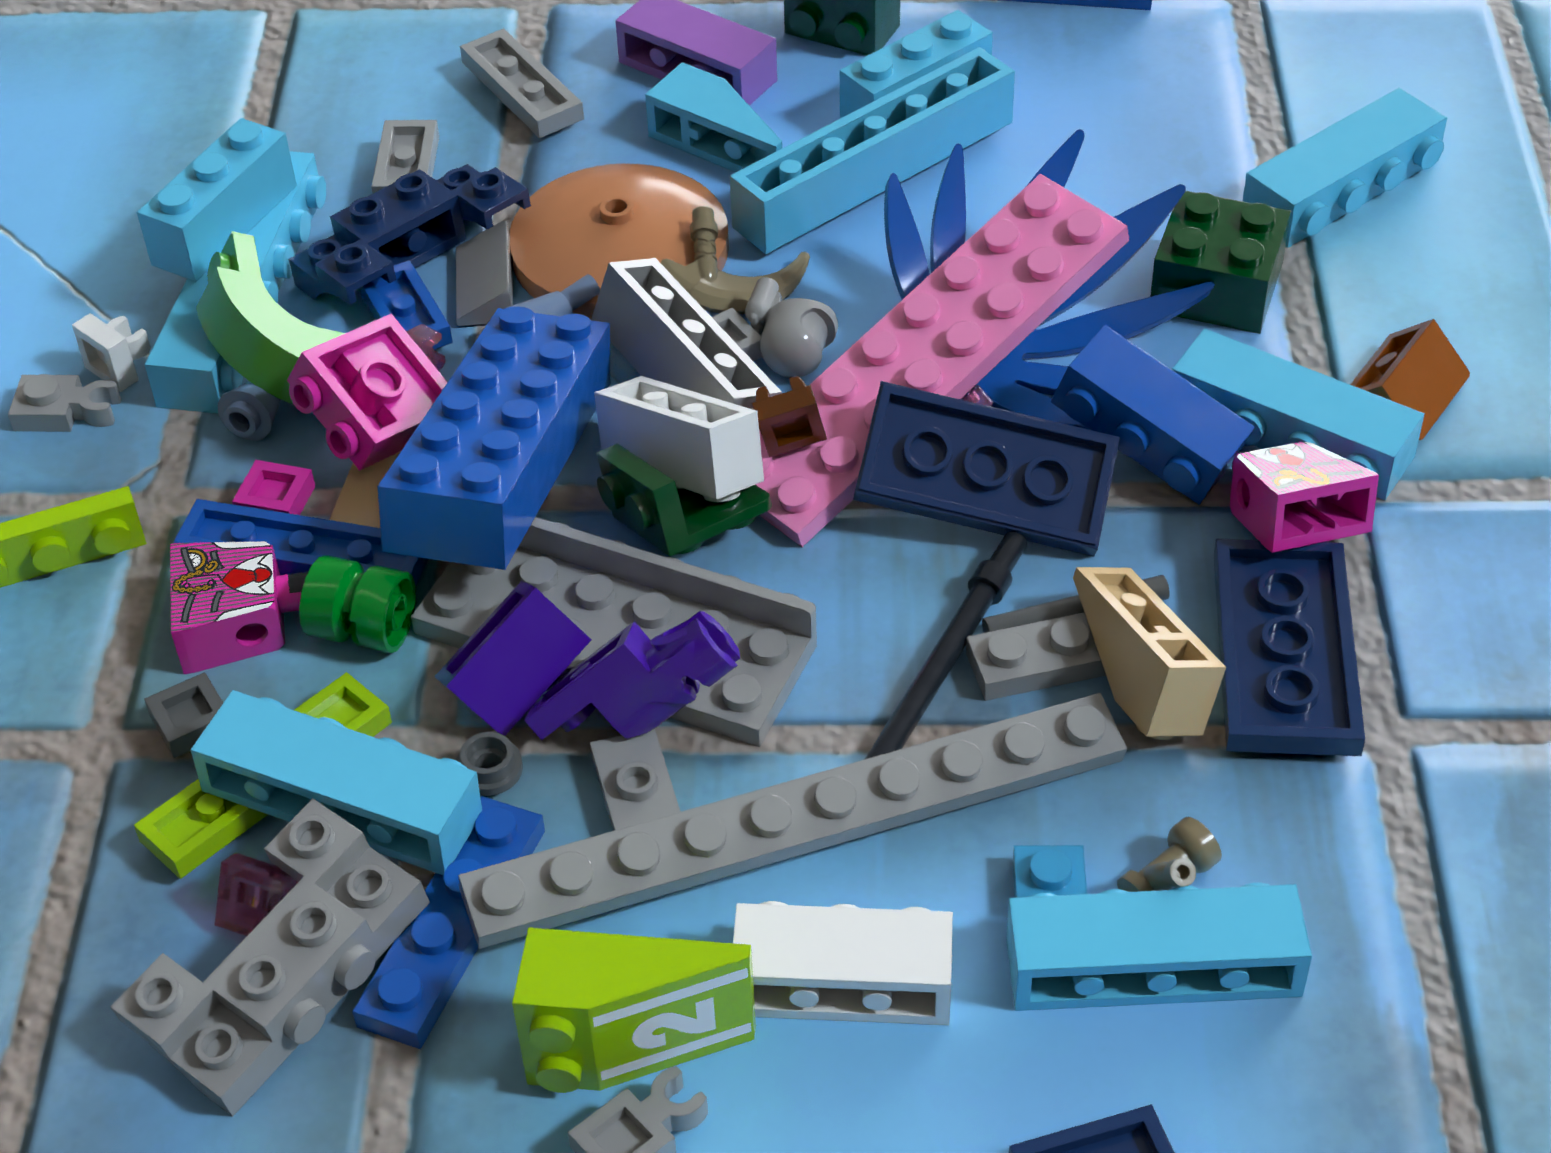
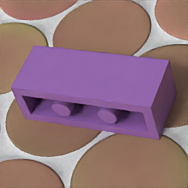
(664, 33)

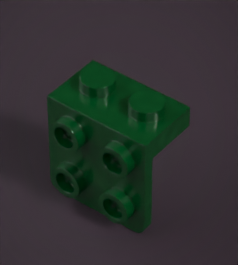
(668, 515)

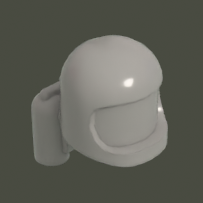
(790, 329)

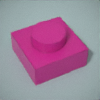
(276, 487)

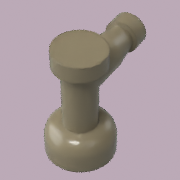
(1189, 852)

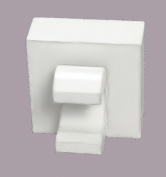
(111, 348)

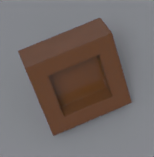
(789, 418)

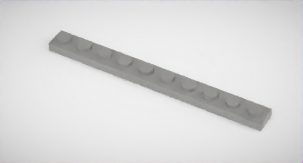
(788, 820)

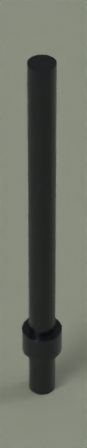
(985, 588)

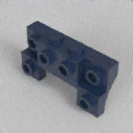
(399, 224)

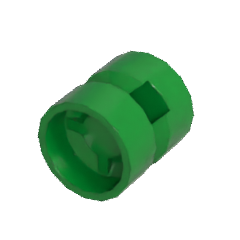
(347, 601)

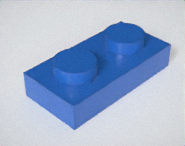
(407, 301)

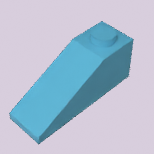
(707, 119)

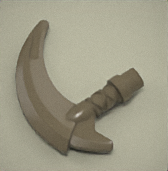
(716, 289)

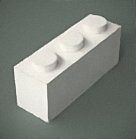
(684, 434)
(848, 962)

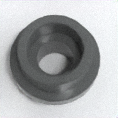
(493, 751)

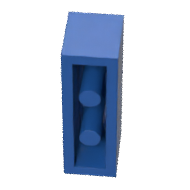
(1154, 412)

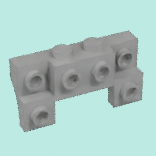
(288, 969)

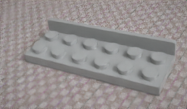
(611, 585)

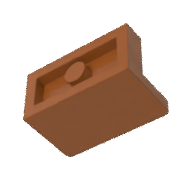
(1416, 371)

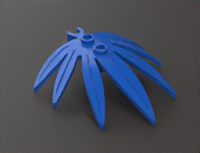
(1015, 382)

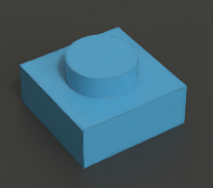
(1049, 870)

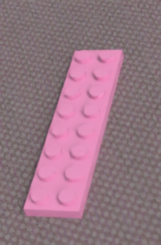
(942, 339)

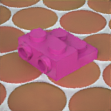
(366, 390)

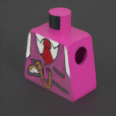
(1301, 495)
(228, 602)

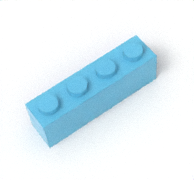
(1349, 163)
(1303, 405)
(283, 758)
(1157, 946)

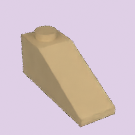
(1148, 654)

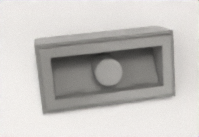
(483, 276)

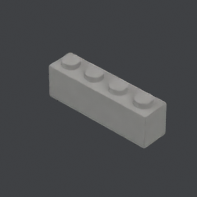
(672, 336)

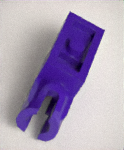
(638, 679)

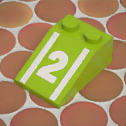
(626, 1005)

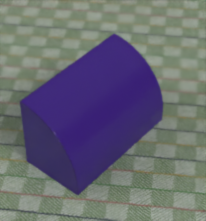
(513, 658)

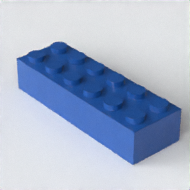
(495, 439)

